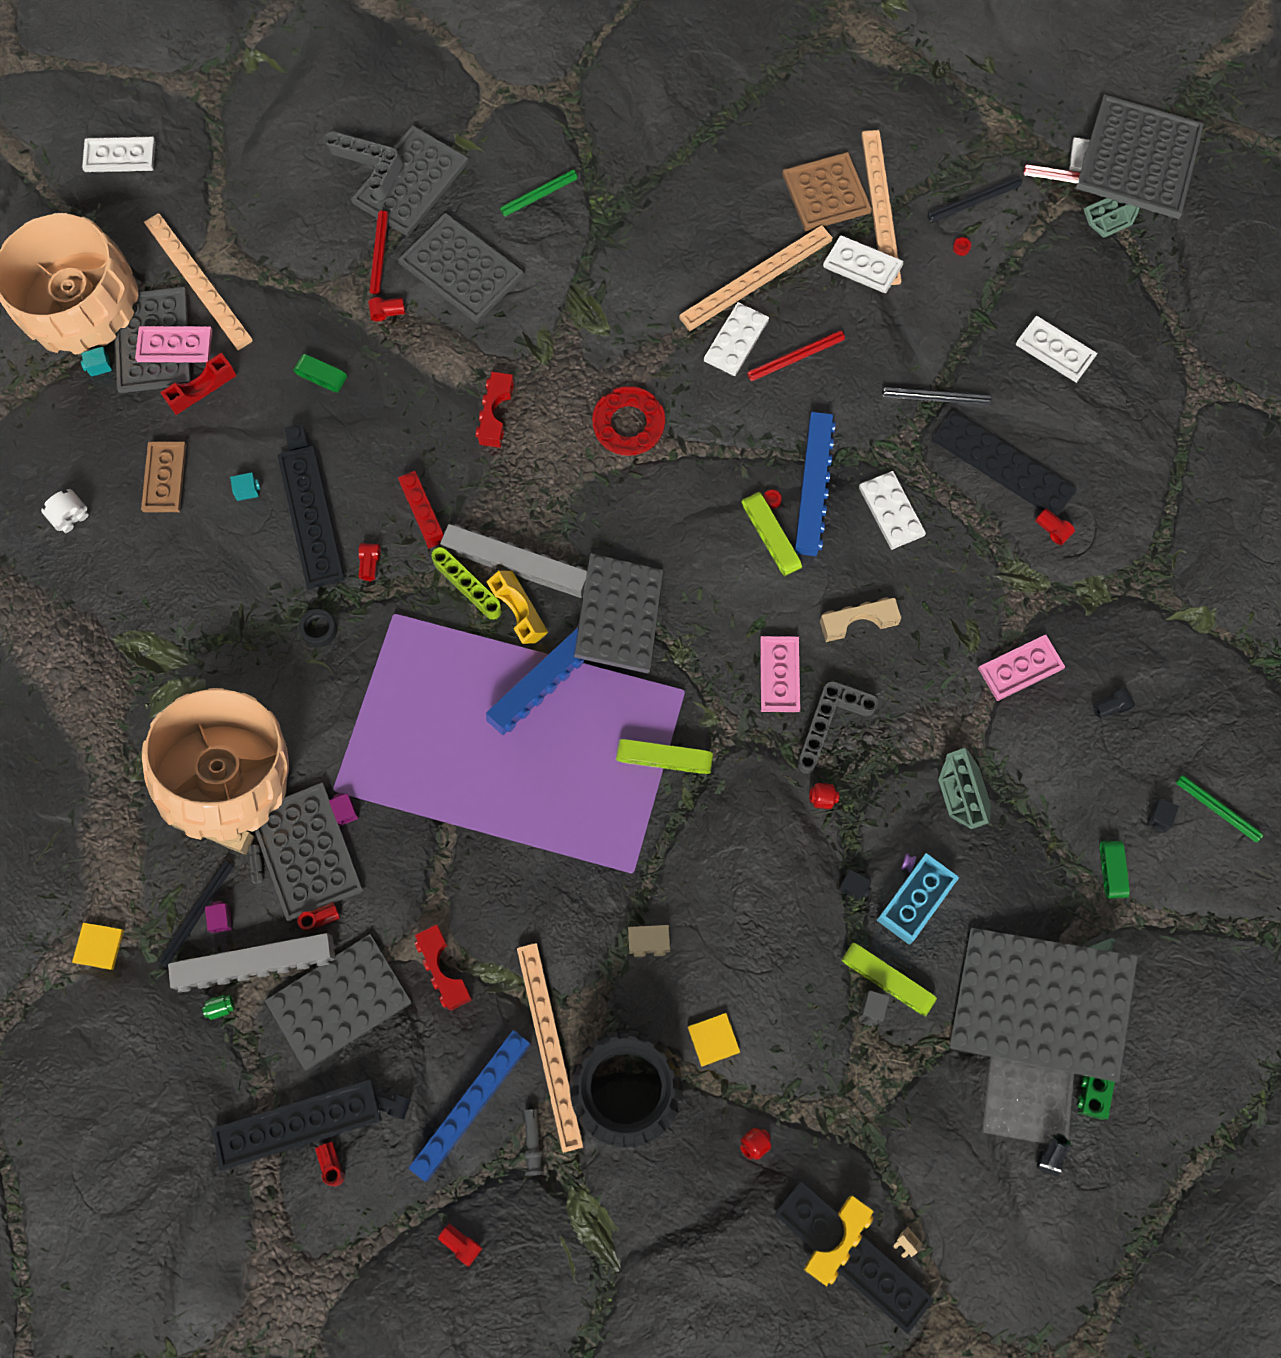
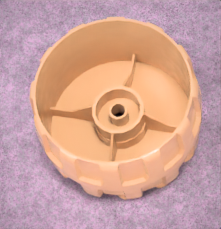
(66, 283)
(208, 734)

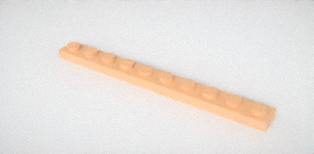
(879, 195)
(755, 278)
(198, 282)
(549, 1048)

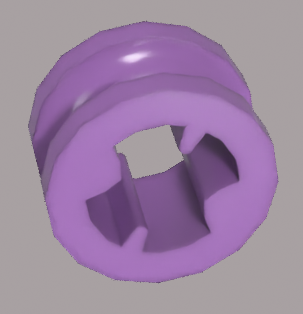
(908, 862)

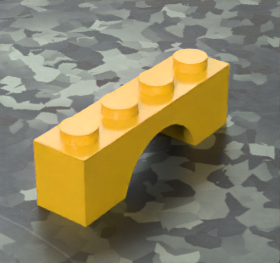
(508, 589)
(854, 1218)

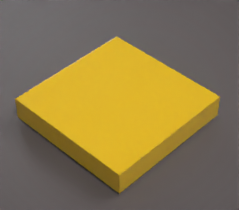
(98, 946)
(713, 1039)

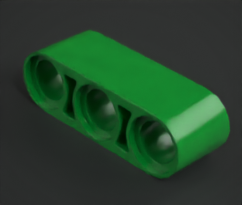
(320, 373)
(1114, 869)

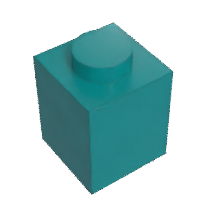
(96, 361)
(245, 486)

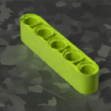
(771, 534)
(464, 575)
(664, 756)
(889, 979)

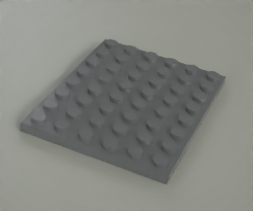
(1140, 156)
(1045, 1004)

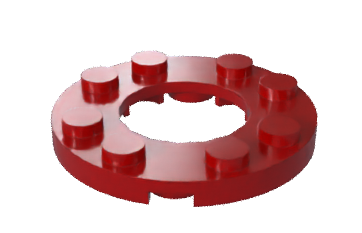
(628, 397)

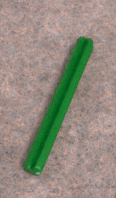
(538, 193)
(1219, 808)

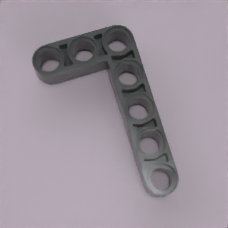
(383, 158)
(825, 718)

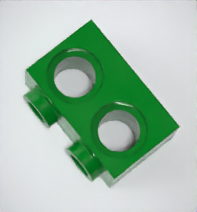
(1102, 1097)

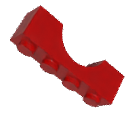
(216, 373)
(499, 389)
(421, 509)
(431, 944)

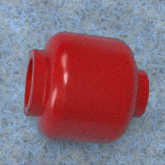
(823, 796)
(755, 1143)

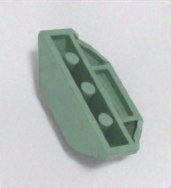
(1110, 216)
(964, 790)

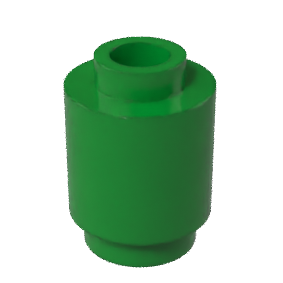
(218, 1006)

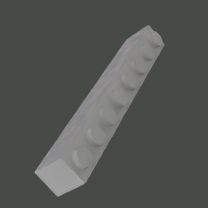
(509, 557)
(251, 961)

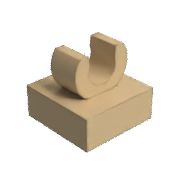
(909, 1242)

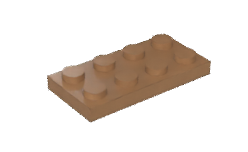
(163, 477)

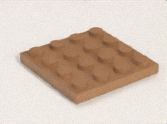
(826, 191)

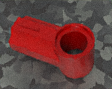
(380, 308)
(1058, 529)
(368, 557)
(321, 917)
(329, 1162)
(463, 1247)

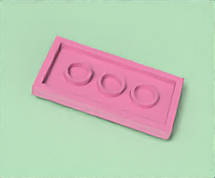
(173, 344)
(1021, 667)
(779, 674)

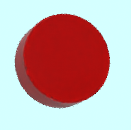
(962, 246)
(772, 498)

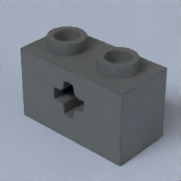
(873, 1008)

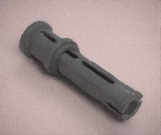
(533, 1154)

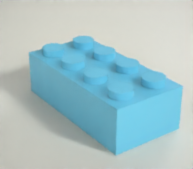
(917, 899)

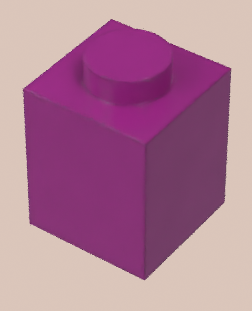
(343, 809)
(218, 917)

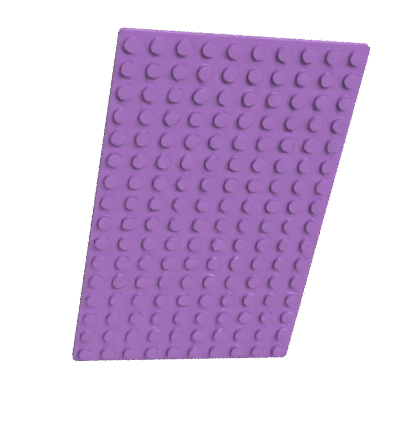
(543, 784)

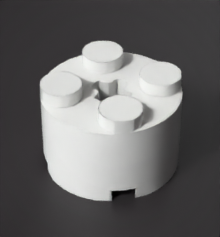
(64, 510)

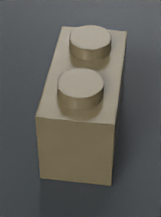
(649, 940)

